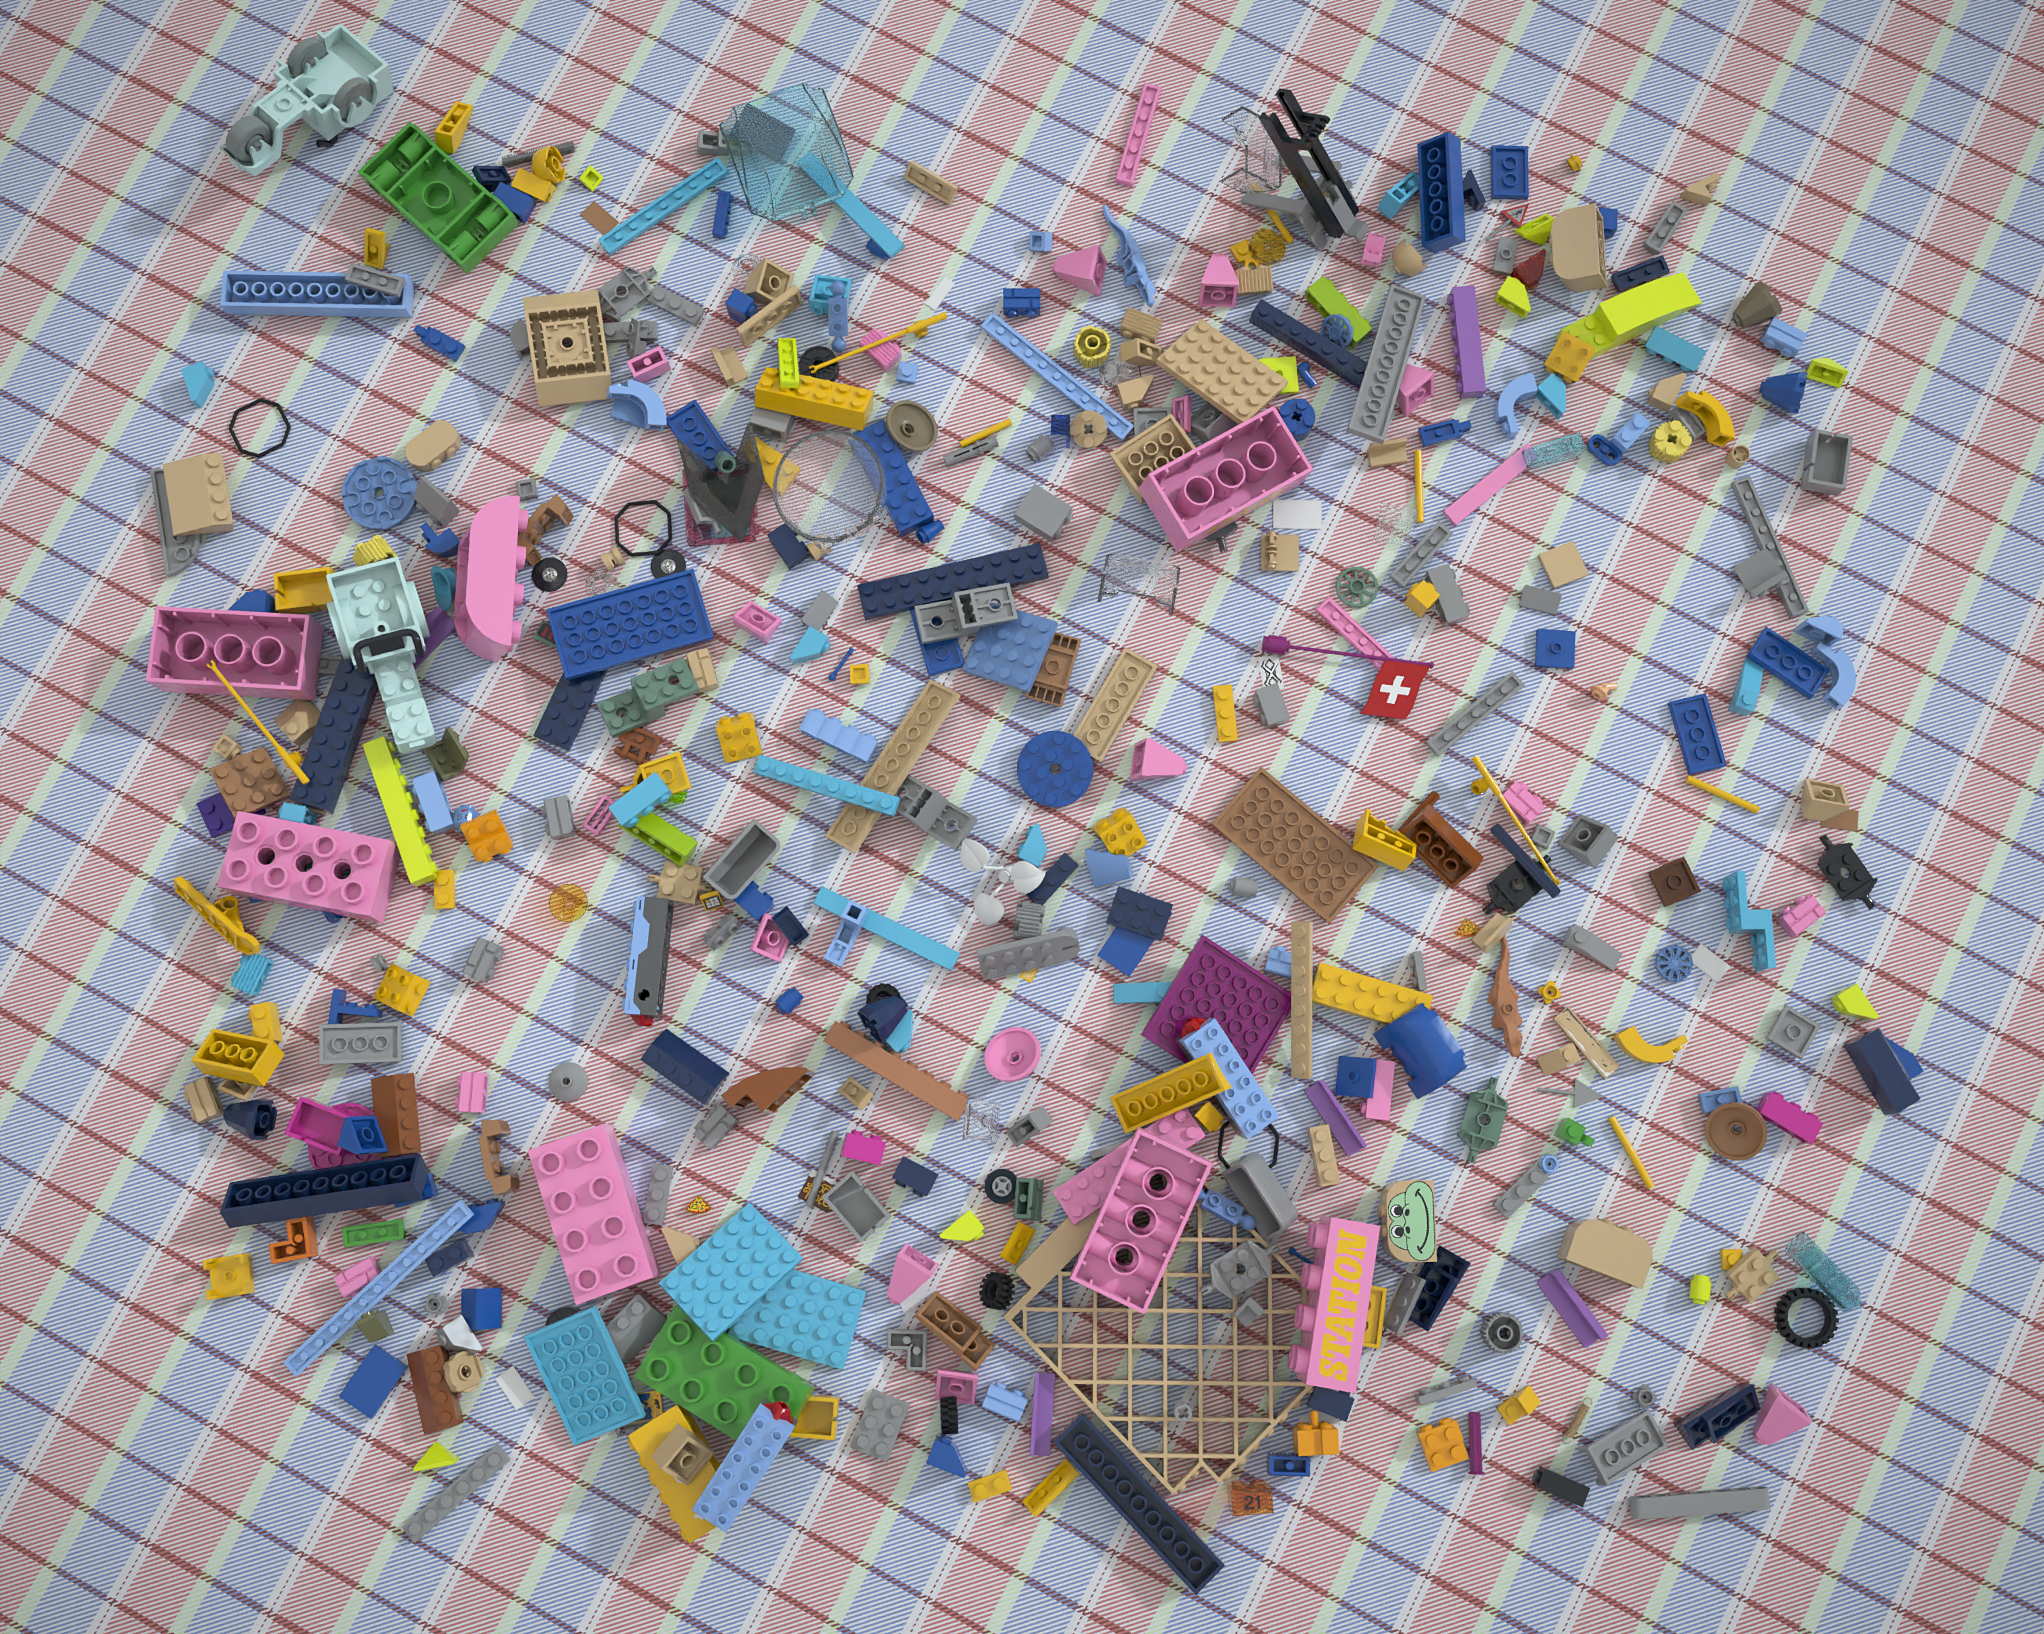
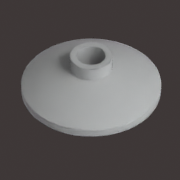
(577, 1085)

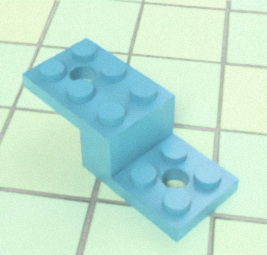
(1745, 921)

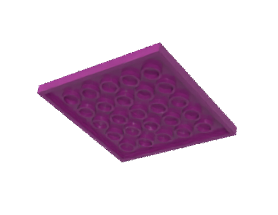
(1222, 988)

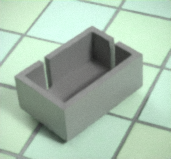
(1826, 462)
(856, 1206)

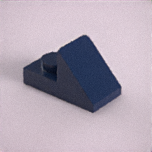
(491, 176)
(1473, 191)

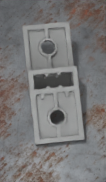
(965, 613)
(934, 813)

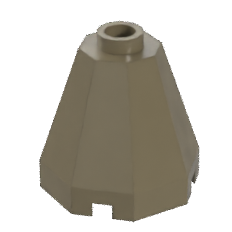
(1757, 306)

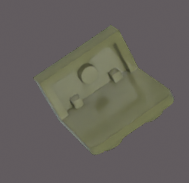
(447, 755)

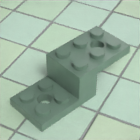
(647, 697)

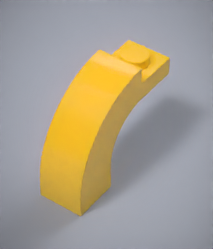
(1712, 414)
(1636, 1048)

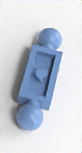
(838, 316)
(1225, 1209)

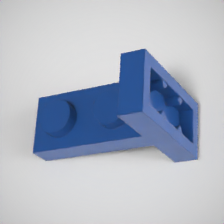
(339, 1008)

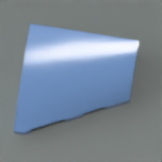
(628, 412)

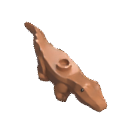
(1504, 1001)

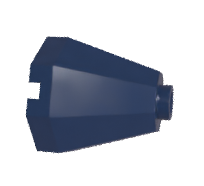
(883, 1016)
(252, 1118)

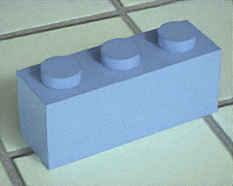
(433, 802)

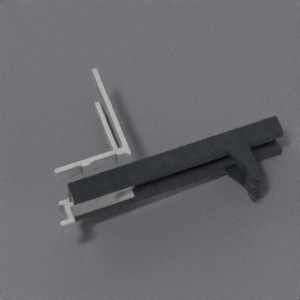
(1334, 216)

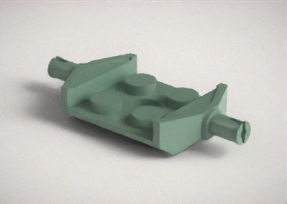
(1472, 1131)

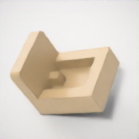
(227, 747)

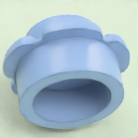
(1553, 1163)

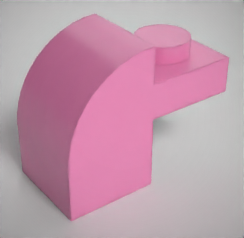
(1373, 249)

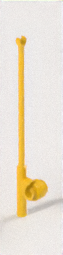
(919, 328)
(291, 760)
(1481, 785)

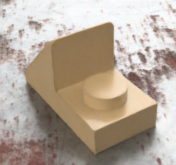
(1700, 190)
(1558, 1059)
(856, 1093)

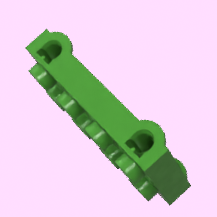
(438, 197)
(717, 1378)

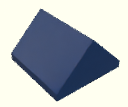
(362, 1135)
(482, 1307)

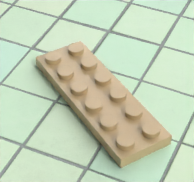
(1114, 703)

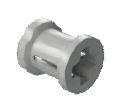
(1182, 1405)

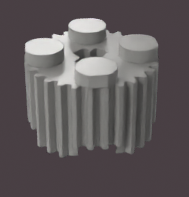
(1028, 920)
(1513, 1332)

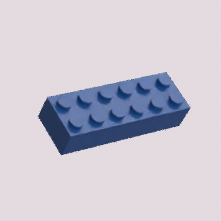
(1441, 192)
(904, 498)

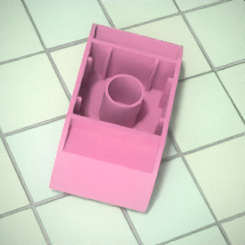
(486, 579)

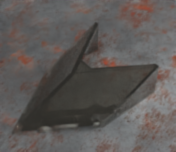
(730, 495)

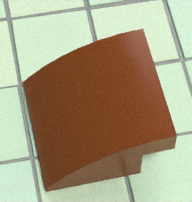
(768, 1089)

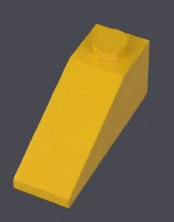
(452, 127)

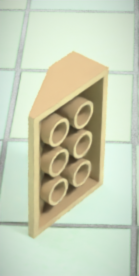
(1150, 451)
(198, 495)

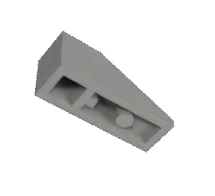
(1591, 947)

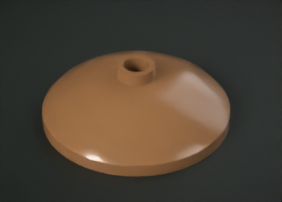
(1735, 1143)

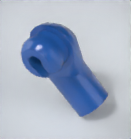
(1305, 375)

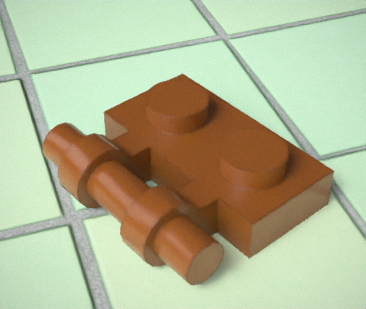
(641, 740)

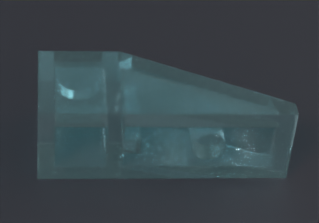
(1554, 451)

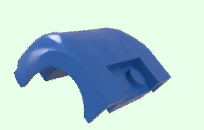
(1423, 1048)

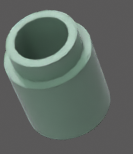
(724, 462)

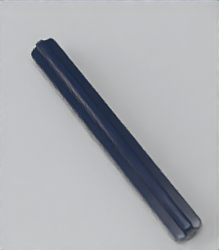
(1523, 858)

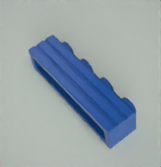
(721, 215)

